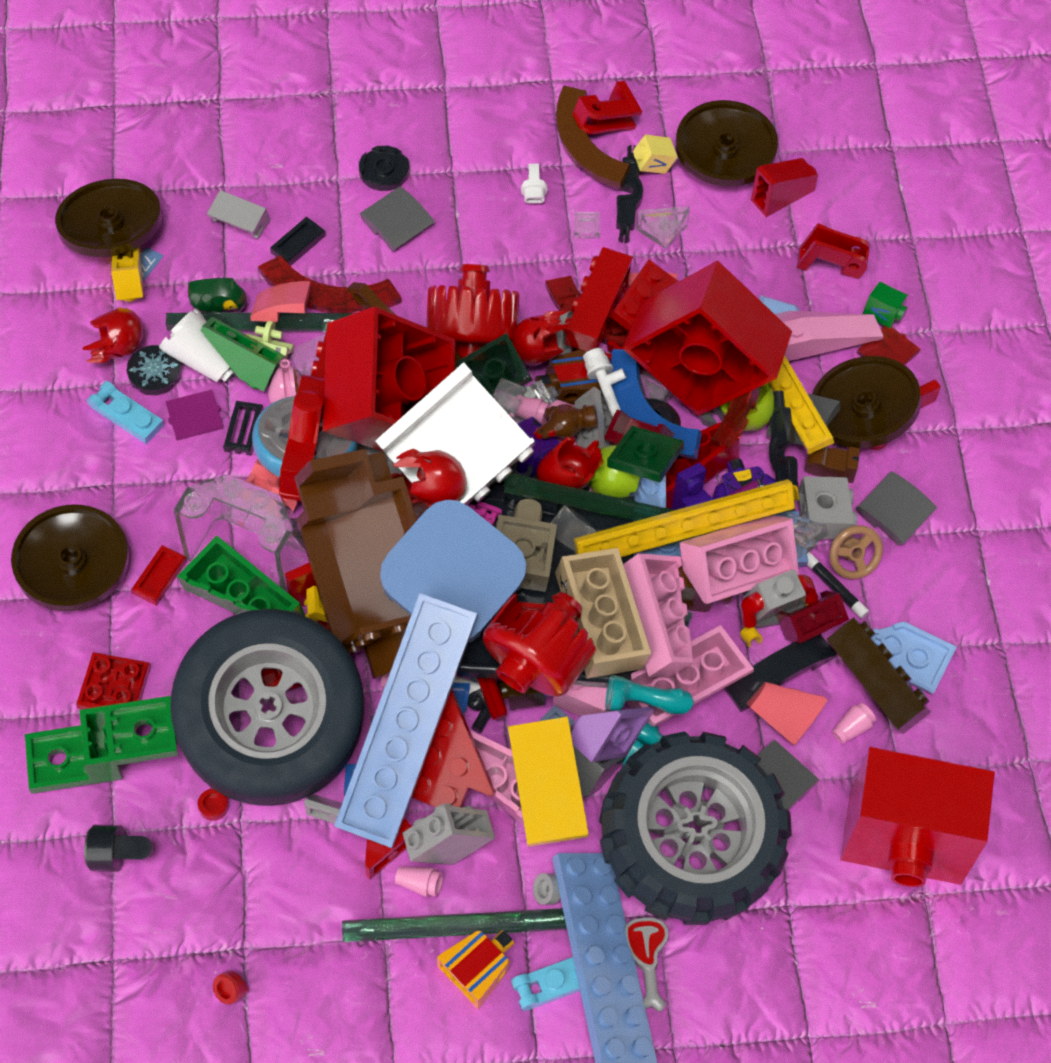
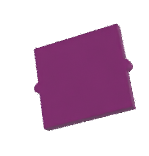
(194, 415)

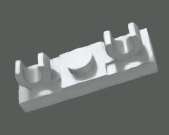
(586, 437)

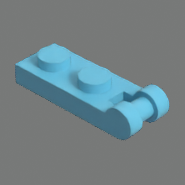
(125, 412)
(553, 982)

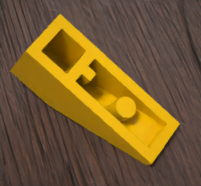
(127, 275)

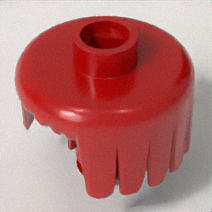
(472, 311)
(541, 648)

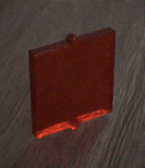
(893, 346)

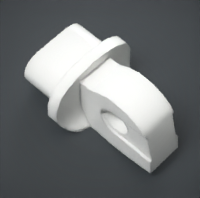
(534, 188)

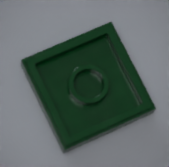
(645, 453)

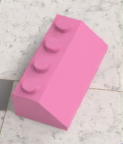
(739, 557)
(714, 667)

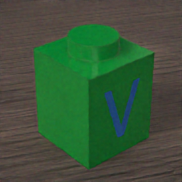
(886, 304)

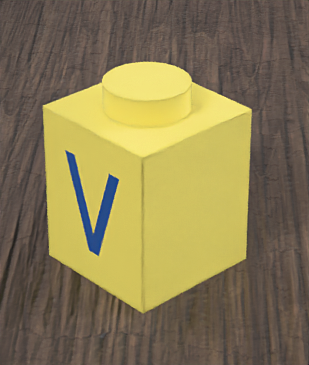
(655, 154)

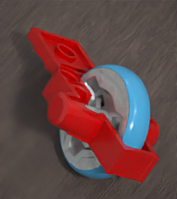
(303, 420)

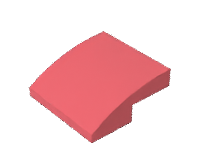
(285, 298)

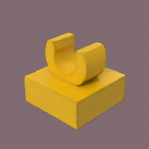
(314, 605)

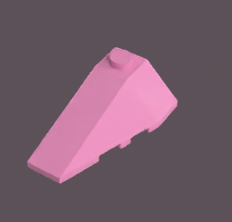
(826, 332)

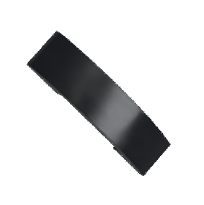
(781, 668)

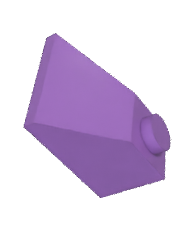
(609, 733)

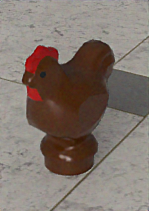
(567, 421)

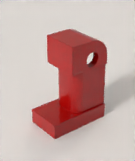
(608, 114)
(836, 249)

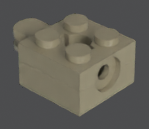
(533, 539)

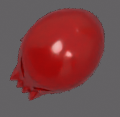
(120, 335)
(537, 339)
(569, 464)
(439, 480)

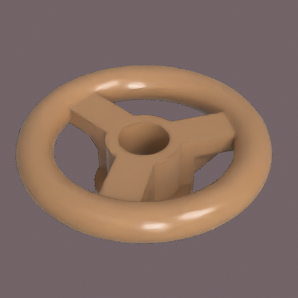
(845, 544)

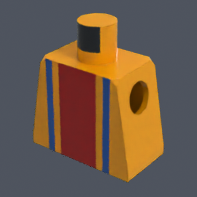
(477, 964)

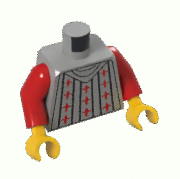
(772, 597)

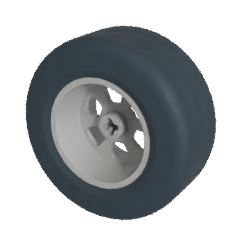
(241, 650)

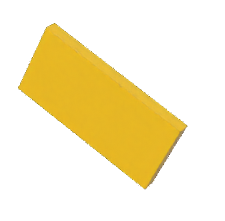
(548, 781)

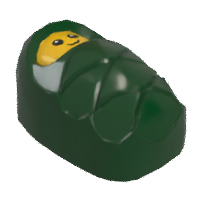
(216, 295)

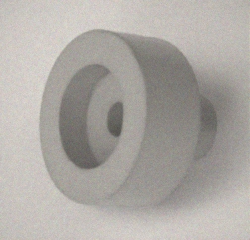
(546, 889)

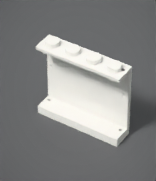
(467, 425)

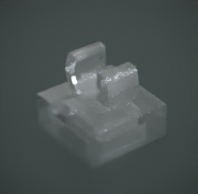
(538, 390)

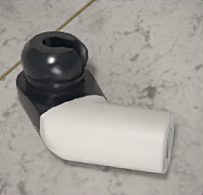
(476, 698)

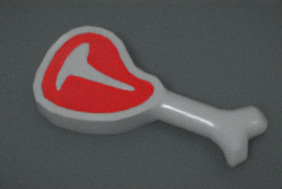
(646, 940)

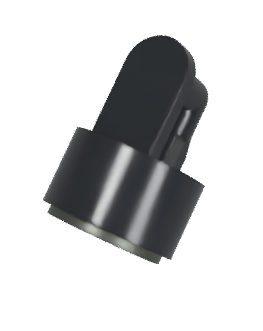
(109, 846)

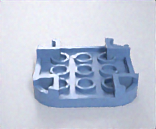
(455, 559)

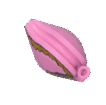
(284, 382)

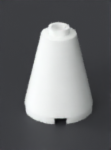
(194, 349)

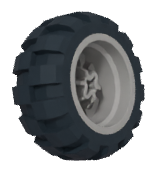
(740, 794)

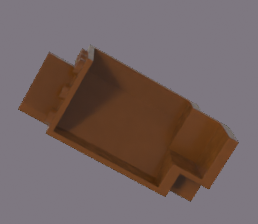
(348, 529)

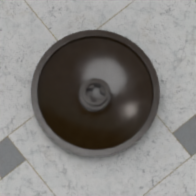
(725, 142)
(108, 217)
(875, 398)
(70, 557)

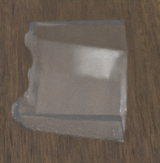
(244, 506)

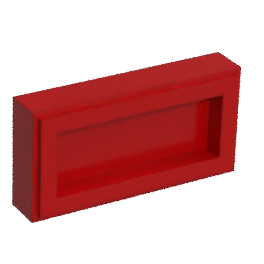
(159, 575)

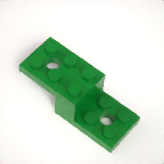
(100, 745)

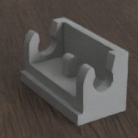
(239, 213)

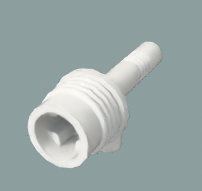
(598, 368)

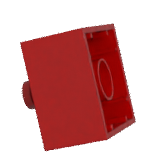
(708, 339)
(379, 372)
(917, 817)

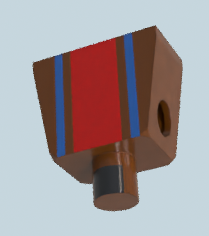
(568, 377)

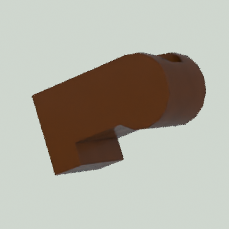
(833, 463)

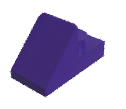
(689, 488)

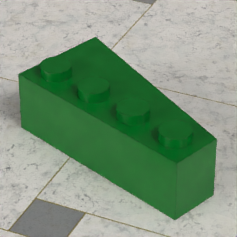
(233, 582)

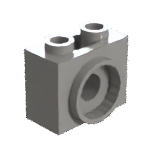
(827, 502)

